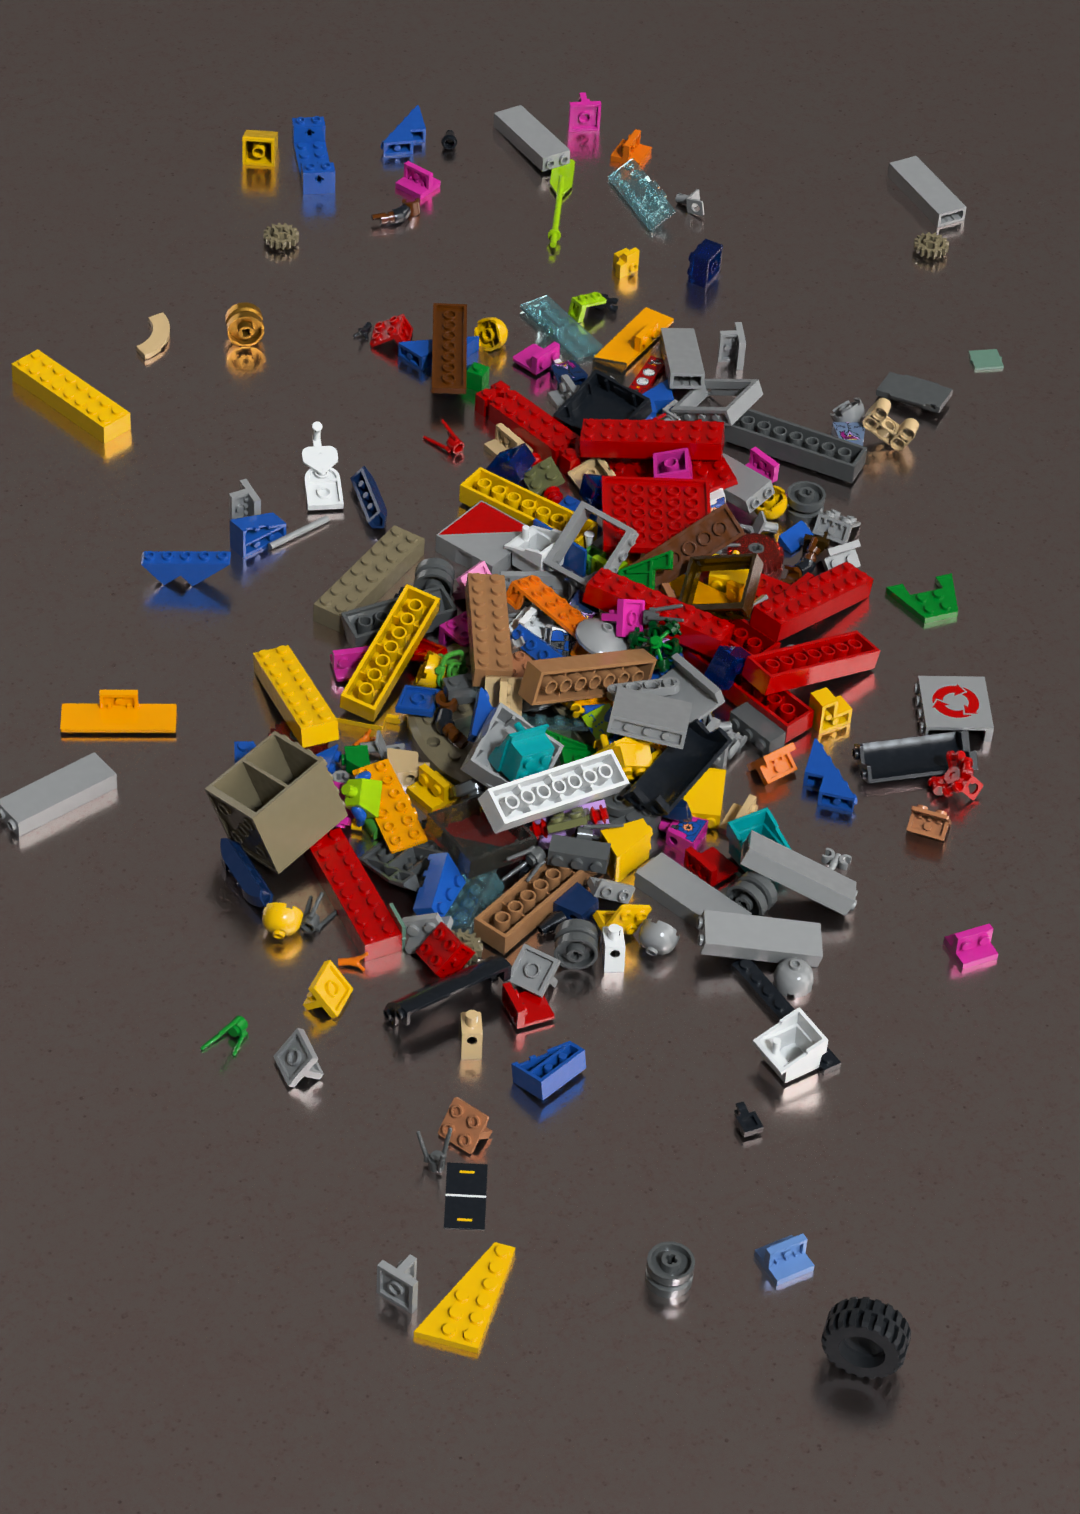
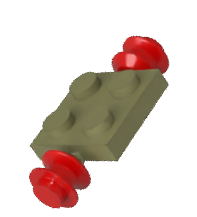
(545, 479)
(563, 821)

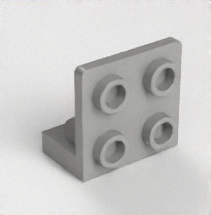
(836, 525)

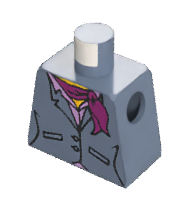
(850, 432)

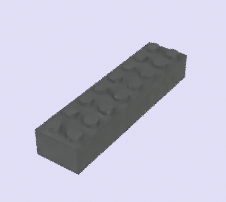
(798, 445)

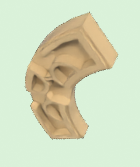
(158, 338)

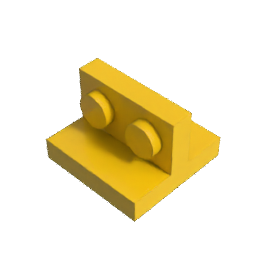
(431, 789)
(328, 990)

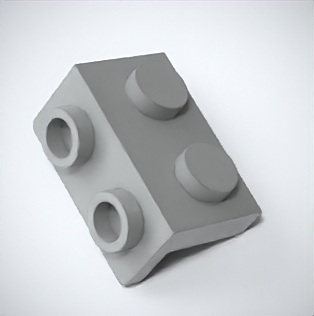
(610, 889)

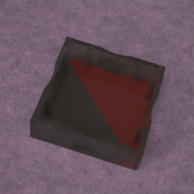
(471, 840)

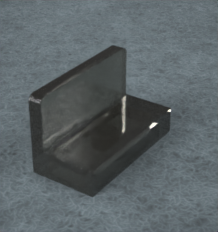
(610, 368)

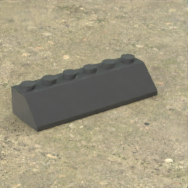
(364, 622)

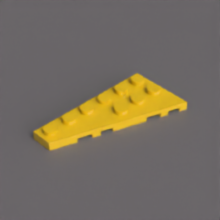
(467, 1309)

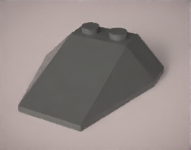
(401, 868)

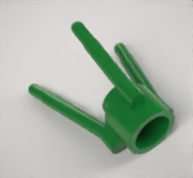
(235, 1028)

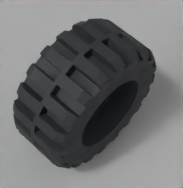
(866, 1337)

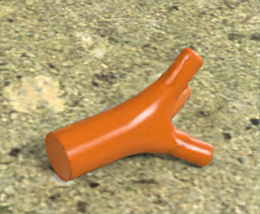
(365, 738)
(353, 961)

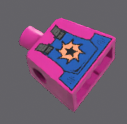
(684, 834)

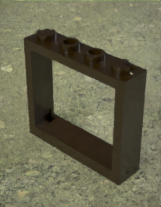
(717, 562)

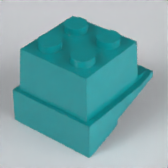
(523, 752)
(760, 822)

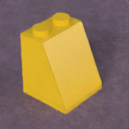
(259, 148)
(707, 796)
(628, 847)

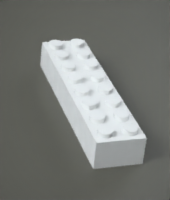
(553, 791)

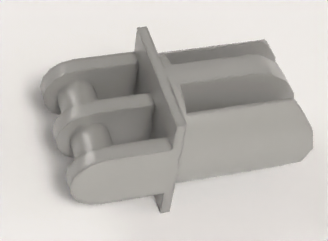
(737, 743)

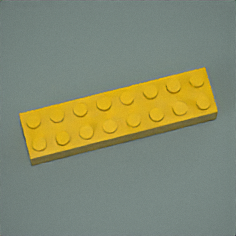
(71, 396)
(519, 502)
(389, 653)
(295, 696)

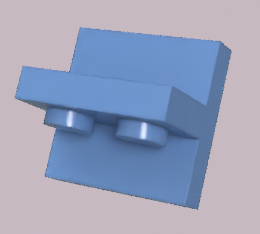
(785, 1259)

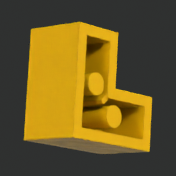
(829, 710)

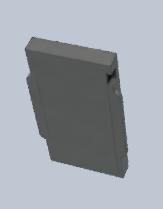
(914, 392)

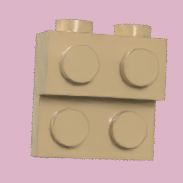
(592, 466)

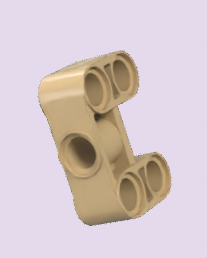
(887, 429)

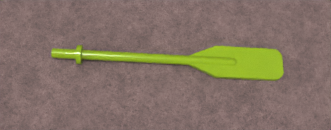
(560, 182)

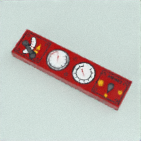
(648, 375)

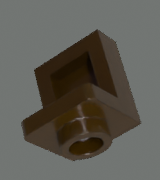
(823, 542)

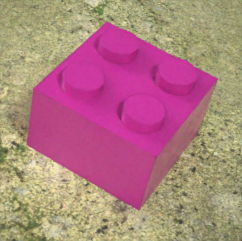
(673, 464)

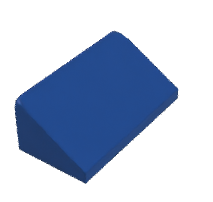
(794, 537)

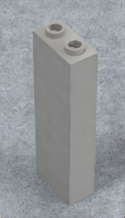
(531, 138)
(926, 191)
(682, 358)
(751, 487)
(57, 794)
(799, 873)
(681, 890)
(758, 937)

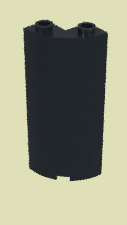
(910, 756)
(677, 770)
(489, 968)

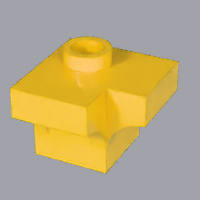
(626, 262)

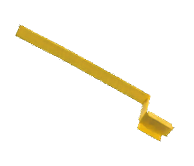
(390, 718)

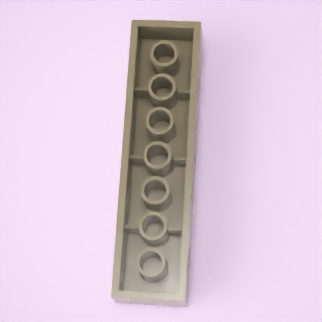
(369, 577)

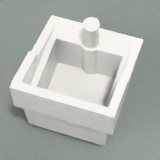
(532, 548)
(792, 1046)

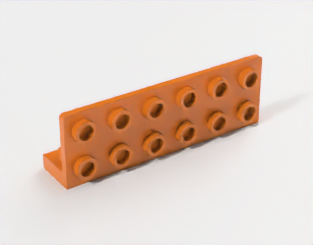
(549, 602)

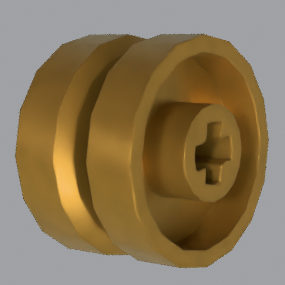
(244, 324)

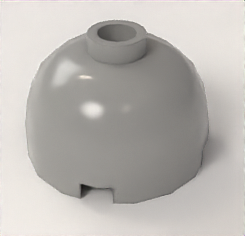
(849, 411)
(657, 937)
(793, 977)

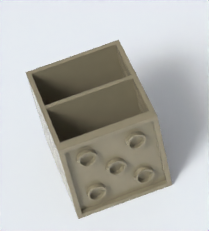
(277, 801)

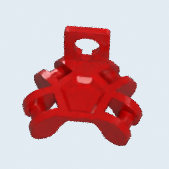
(957, 777)

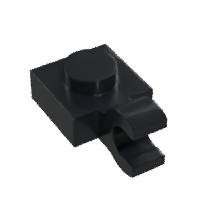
(609, 304)
(747, 1122)

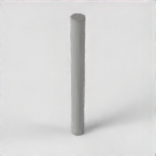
(288, 537)

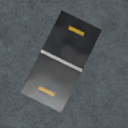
(465, 1196)

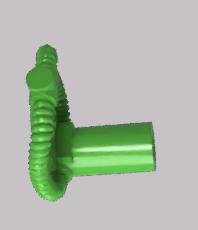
(454, 666)

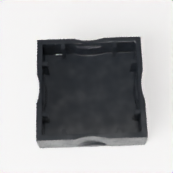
(602, 399)

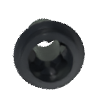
(449, 140)
(551, 922)

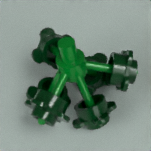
(655, 634)

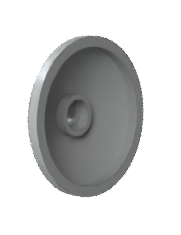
(599, 636)

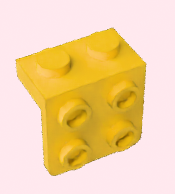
(626, 916)

